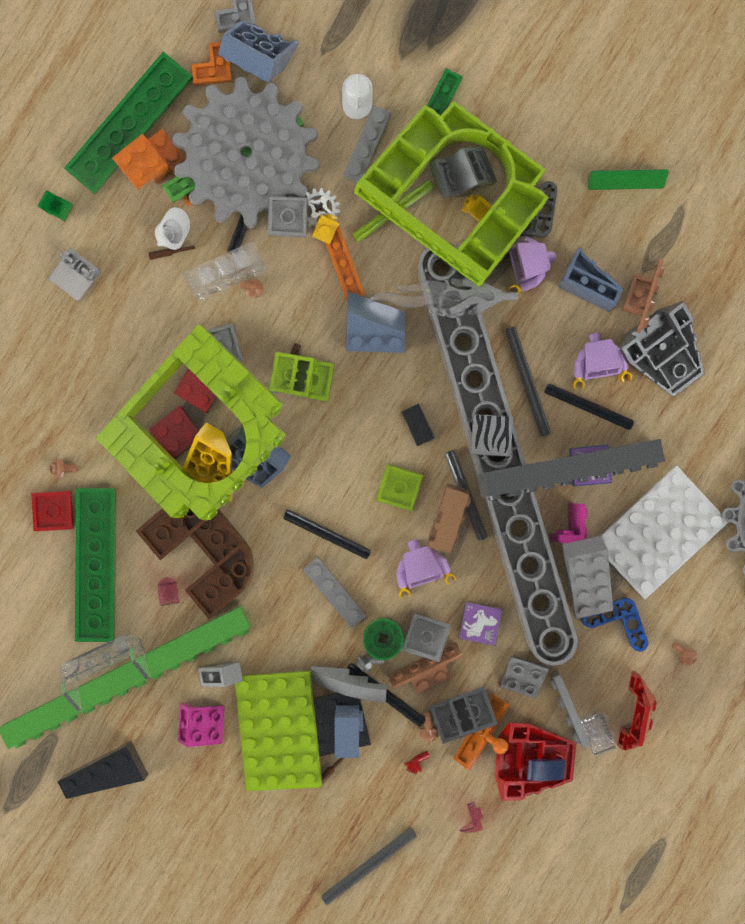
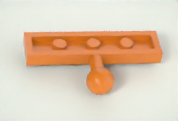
(475, 742)

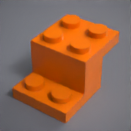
(149, 159)

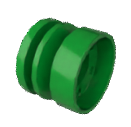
(380, 649)

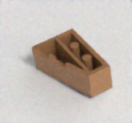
(449, 518)

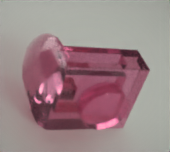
(168, 591)
(476, 815)

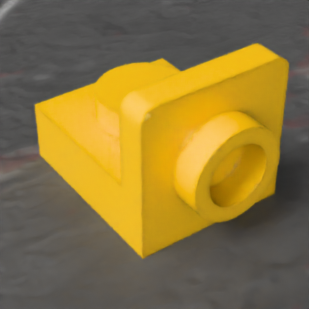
(476, 207)
(326, 228)

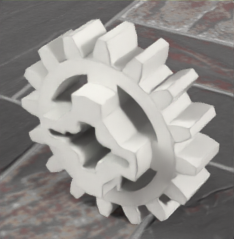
(323, 201)

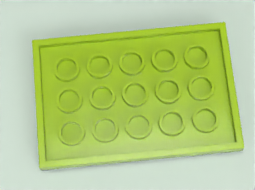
(278, 731)

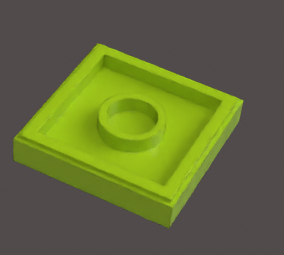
(399, 487)

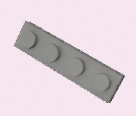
(367, 144)
(334, 592)
(572, 717)

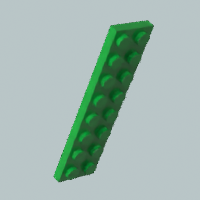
(128, 120)
(95, 564)

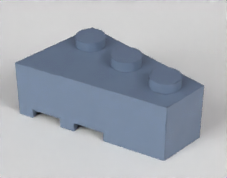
(589, 282)
(347, 727)

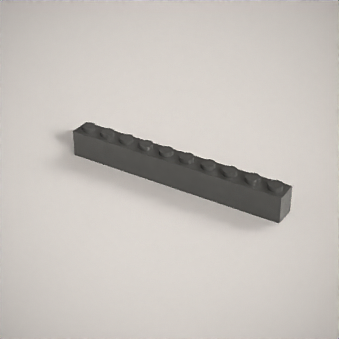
(570, 468)

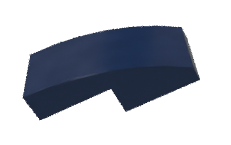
(546, 770)

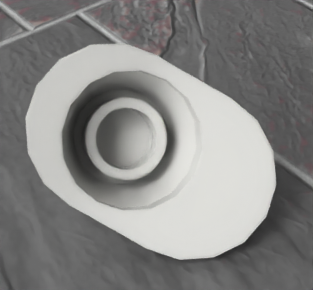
(357, 96)
(172, 229)

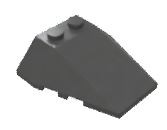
(666, 349)

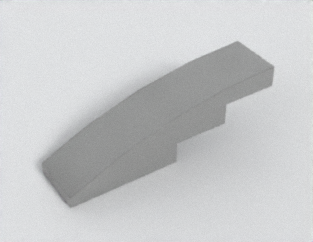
(354, 686)

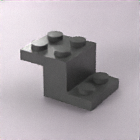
(462, 172)
(463, 715)

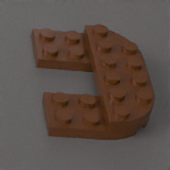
(221, 544)

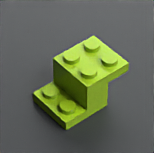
(301, 376)

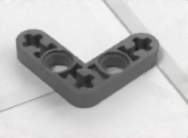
(533, 230)

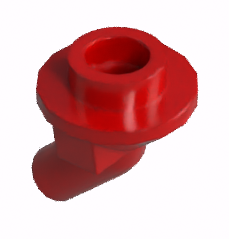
(413, 765)

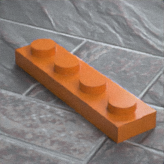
(344, 265)

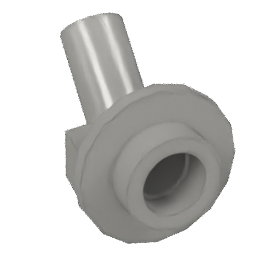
(365, 662)

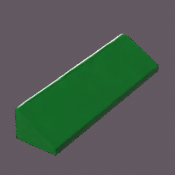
(627, 179)

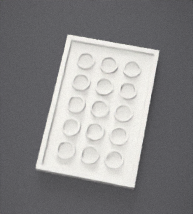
(661, 532)

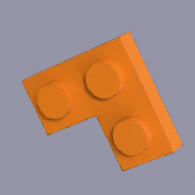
(213, 72)

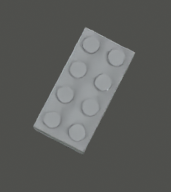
(588, 577)

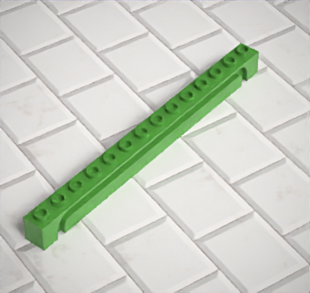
(126, 676)

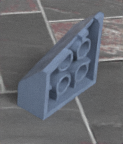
(256, 50)
(374, 326)
(265, 470)

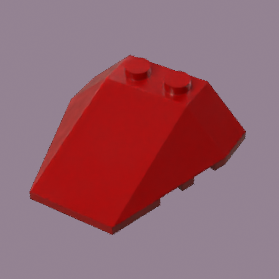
(636, 735)
(525, 744)

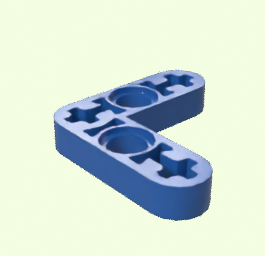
(625, 616)

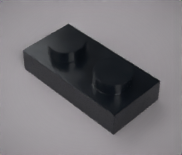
(417, 424)

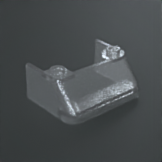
(99, 659)

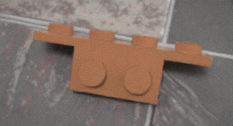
(640, 295)
(426, 672)

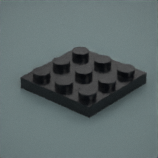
(325, 721)

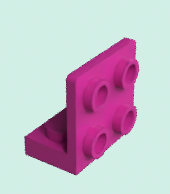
(576, 525)
(200, 725)

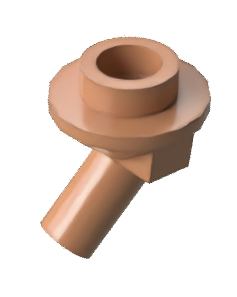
(253, 288)
(58, 468)
(688, 656)
(428, 732)

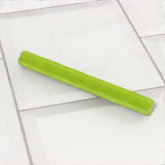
(404, 202)

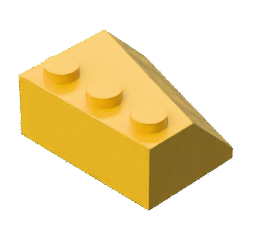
(209, 456)

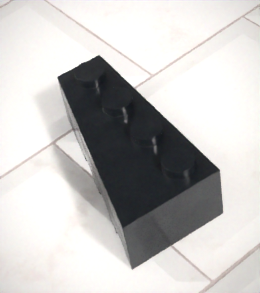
(108, 771)

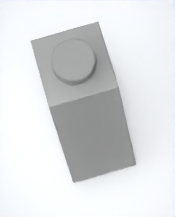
(220, 674)

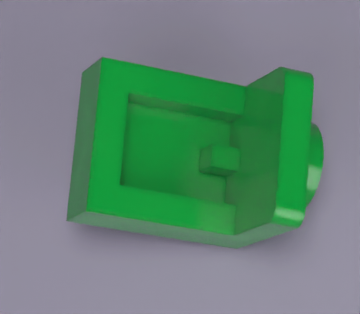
(55, 205)

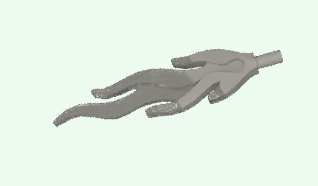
(448, 296)

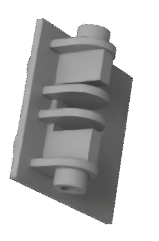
(74, 274)
(524, 676)

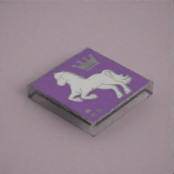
(480, 623)

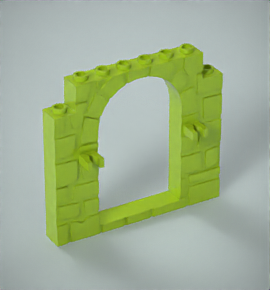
(411, 154)
(155, 468)

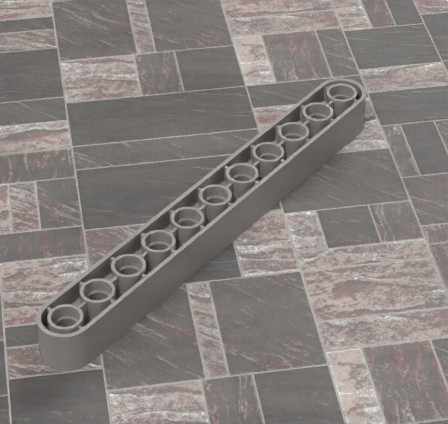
(503, 512)

